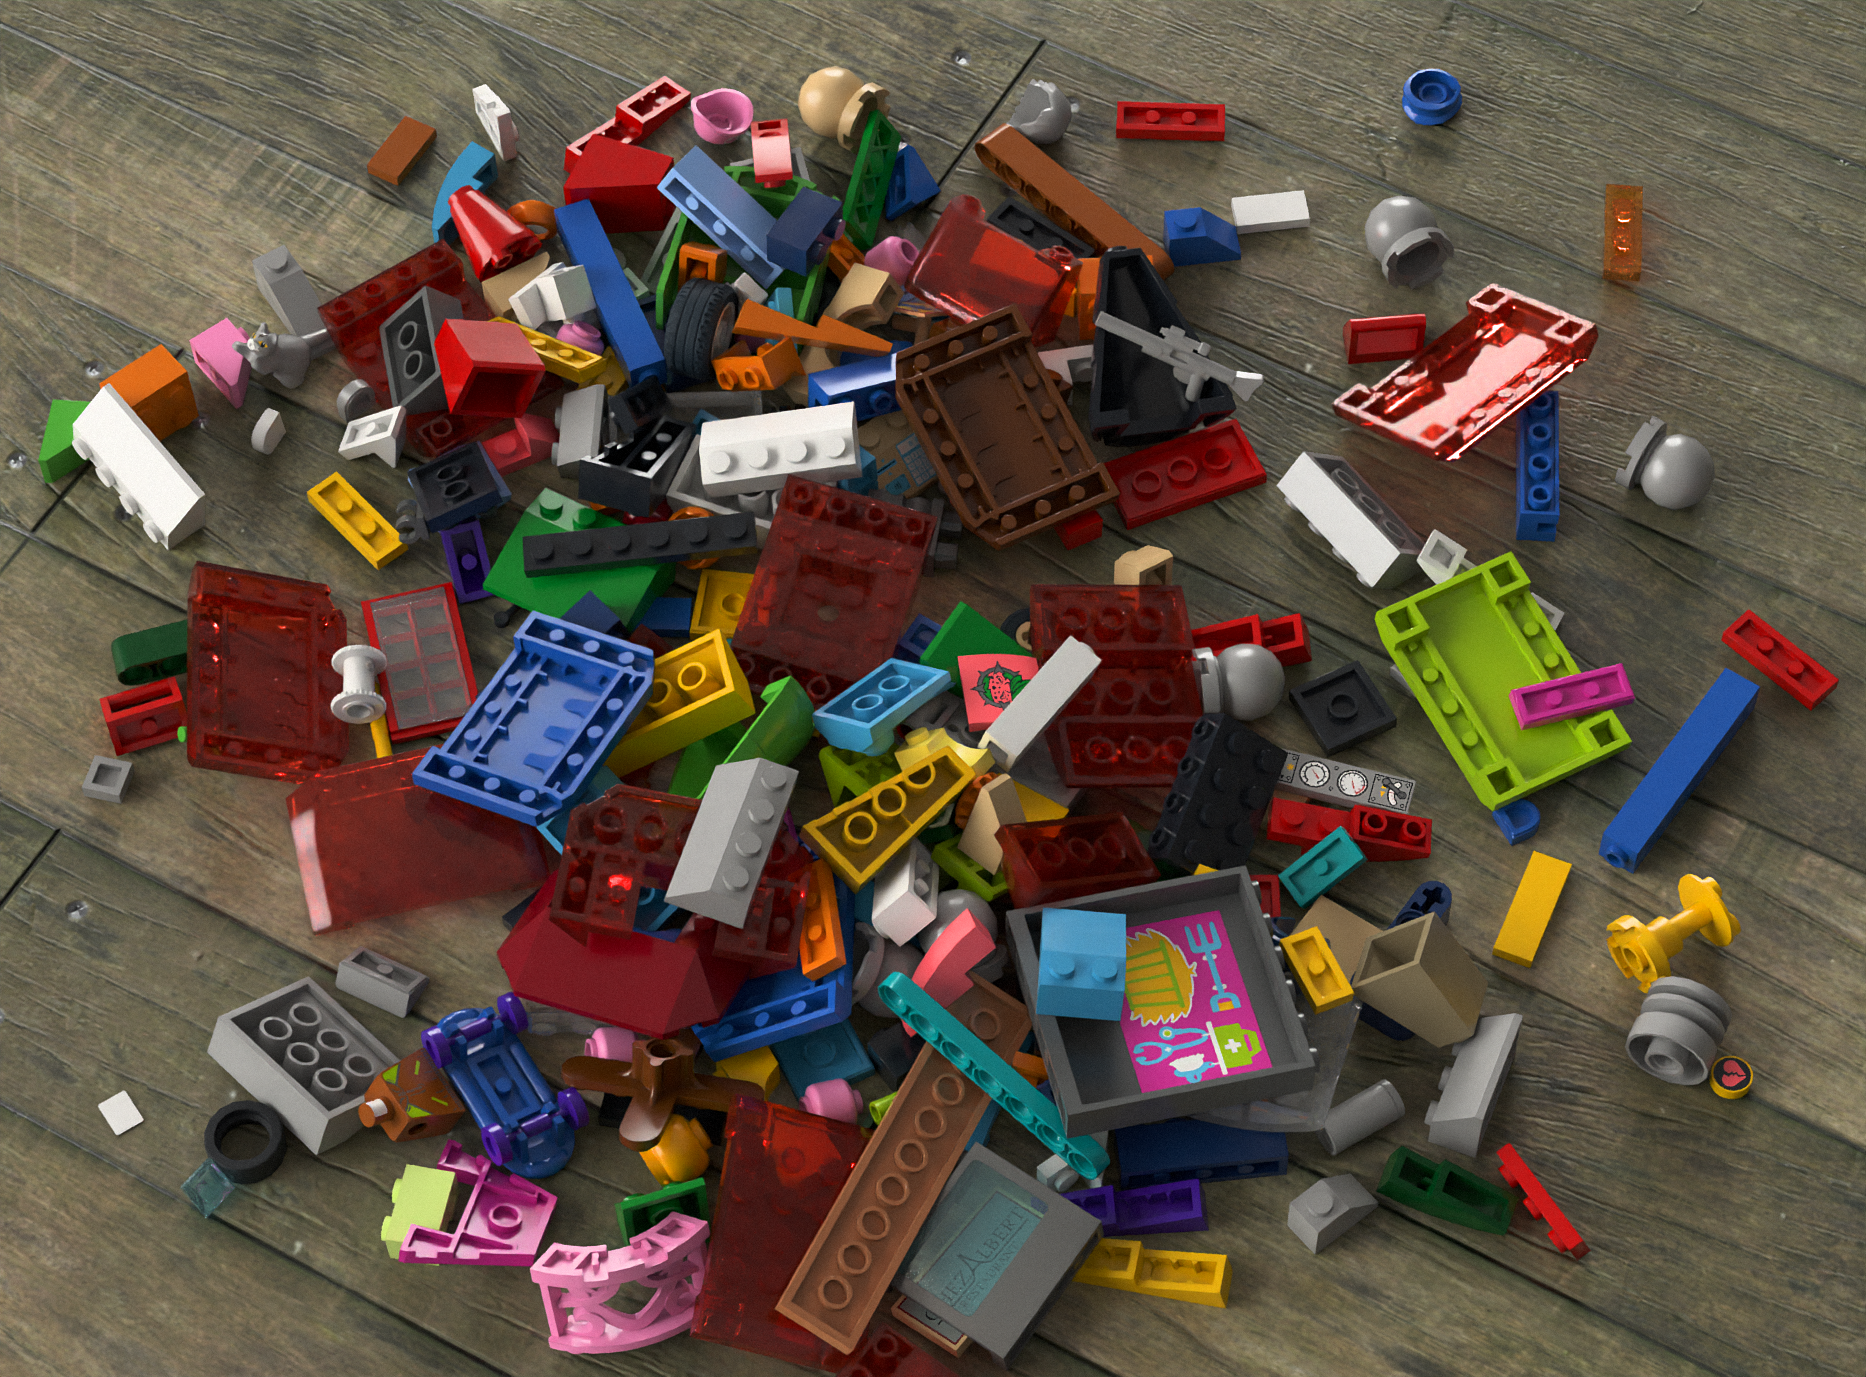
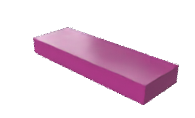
(1571, 696)

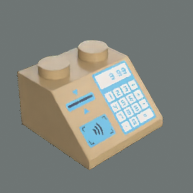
(898, 455)

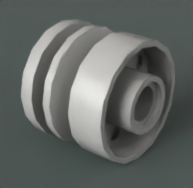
(1678, 1030)

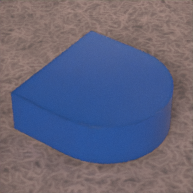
(1518, 820)

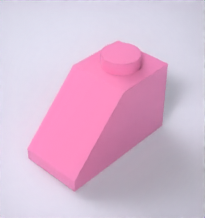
(221, 362)

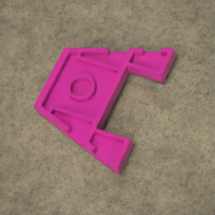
(499, 1225)

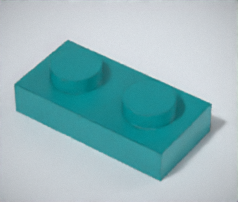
(1322, 867)

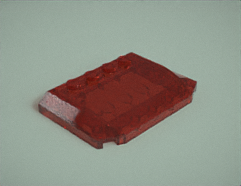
(262, 675)
(389, 847)

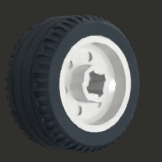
(700, 327)

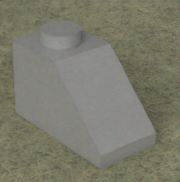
(1329, 1210)

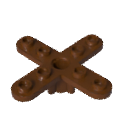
(657, 1081)

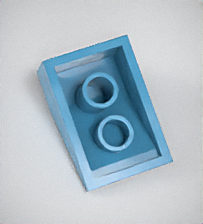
(1082, 964)

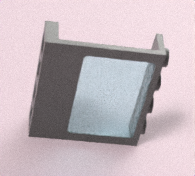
(995, 1253)

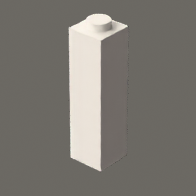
(1040, 703)

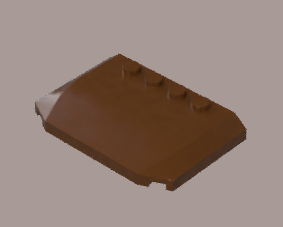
(999, 430)

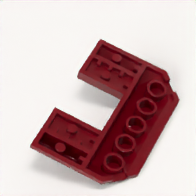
(621, 981)

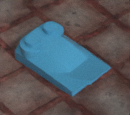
(877, 704)

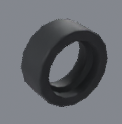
(239, 1114)

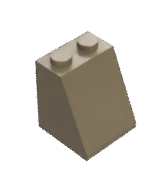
(1422, 980)

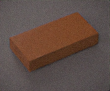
(401, 150)

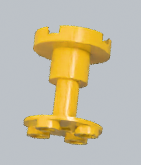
(1647, 948)

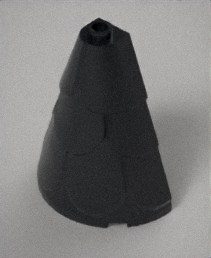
(1131, 392)

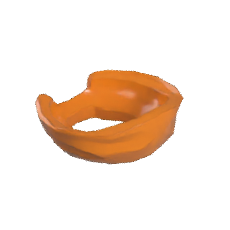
(536, 213)

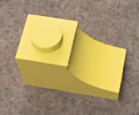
(922, 743)

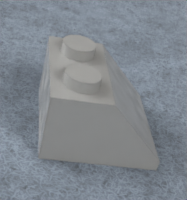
(582, 428)

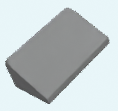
(380, 981)

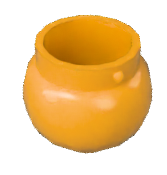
(680, 1153)

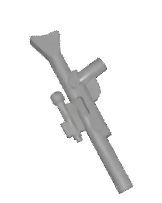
(1178, 351)

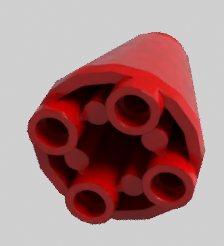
(490, 234)

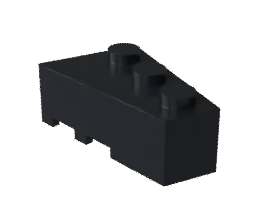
(638, 470)

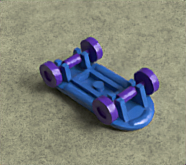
(505, 1090)

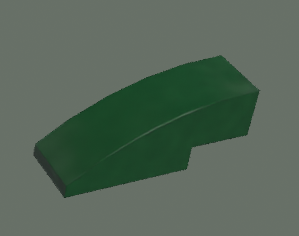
(1446, 1192)

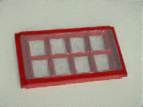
(428, 661)

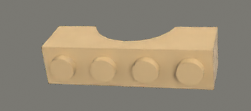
(863, 300)

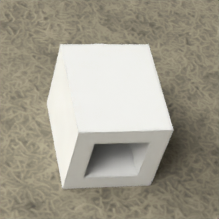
(566, 294)

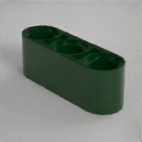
(151, 654)

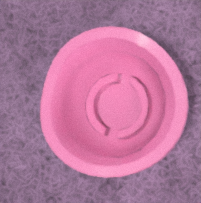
(721, 115)

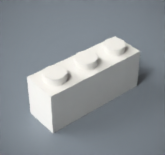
(906, 894)

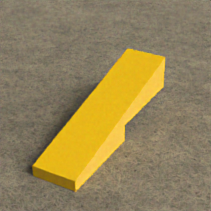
(1159, 1273)

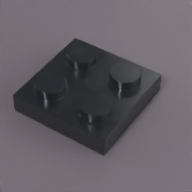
(1342, 708)

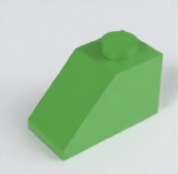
(57, 452)

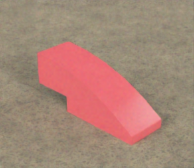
(946, 964)

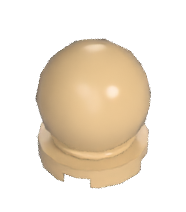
(839, 104)

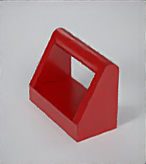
(1384, 338)
(148, 722)

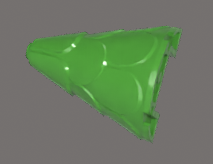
(775, 735)

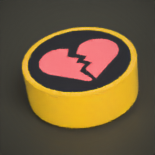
(1731, 1077)

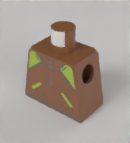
(411, 1100)

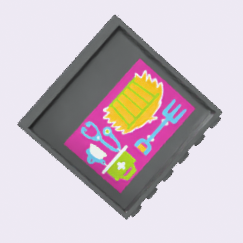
(1200, 1013)

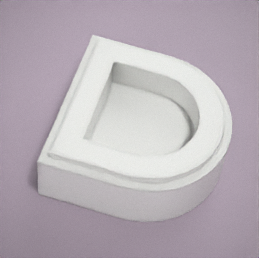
(268, 432)

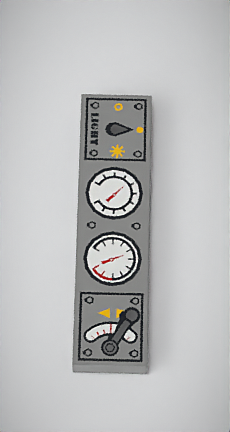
(1344, 783)

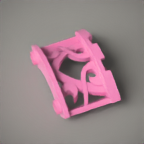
(602, 1329)

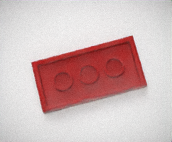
(1184, 473)

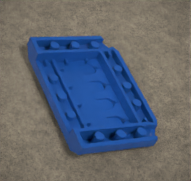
(543, 722)
(786, 1001)

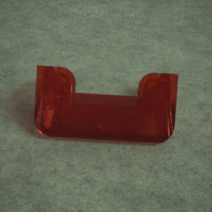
(979, 269)

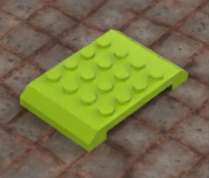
(1464, 654)

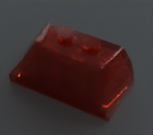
(1072, 858)

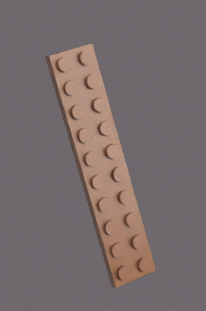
(899, 1177)

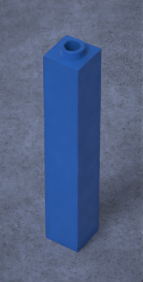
(615, 301)
(1678, 771)

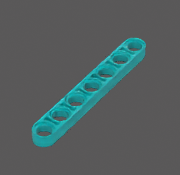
(991, 1073)

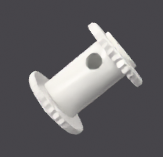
(358, 700)

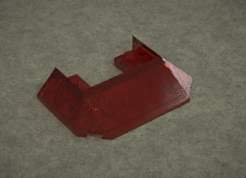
(636, 841)

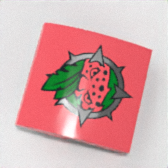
(992, 684)

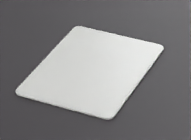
(120, 1112)

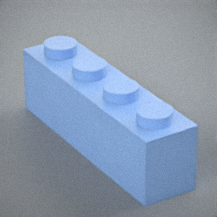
(723, 212)

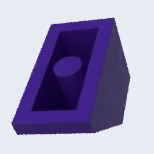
(467, 559)

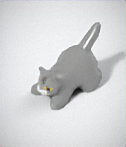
(282, 354)

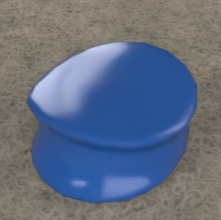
(1431, 97)

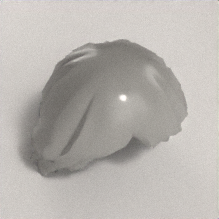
(1042, 113)

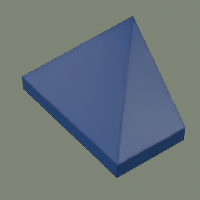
(908, 184)

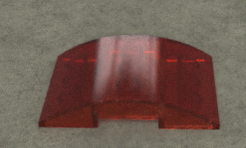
(1143, 698)

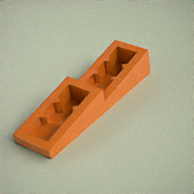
(829, 333)

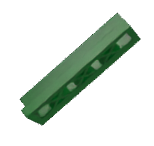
(870, 180)

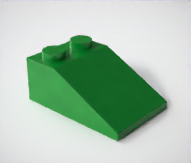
(643, 1211)

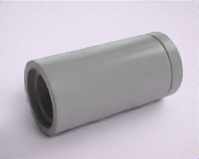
(1360, 1117)

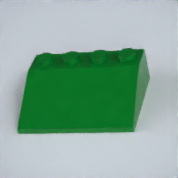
(623, 590)

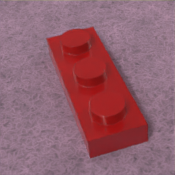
(1170, 121)
(1780, 660)
(1540, 1203)

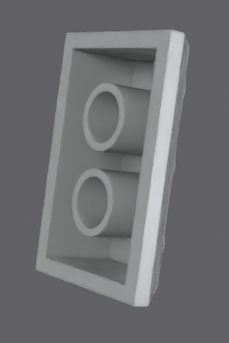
(1473, 1084)

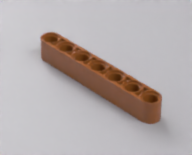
(1062, 196)

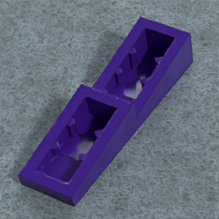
(1146, 1209)

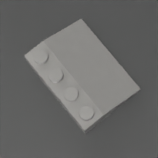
(302, 1060)

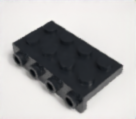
(1217, 797)

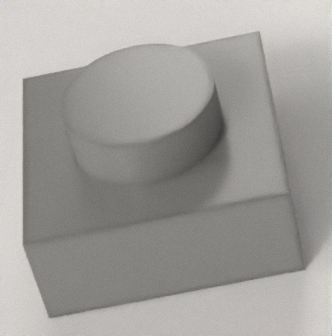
(108, 779)

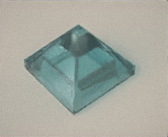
(207, 1187)

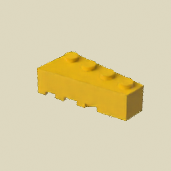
(879, 824)

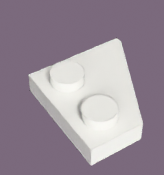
(497, 121)

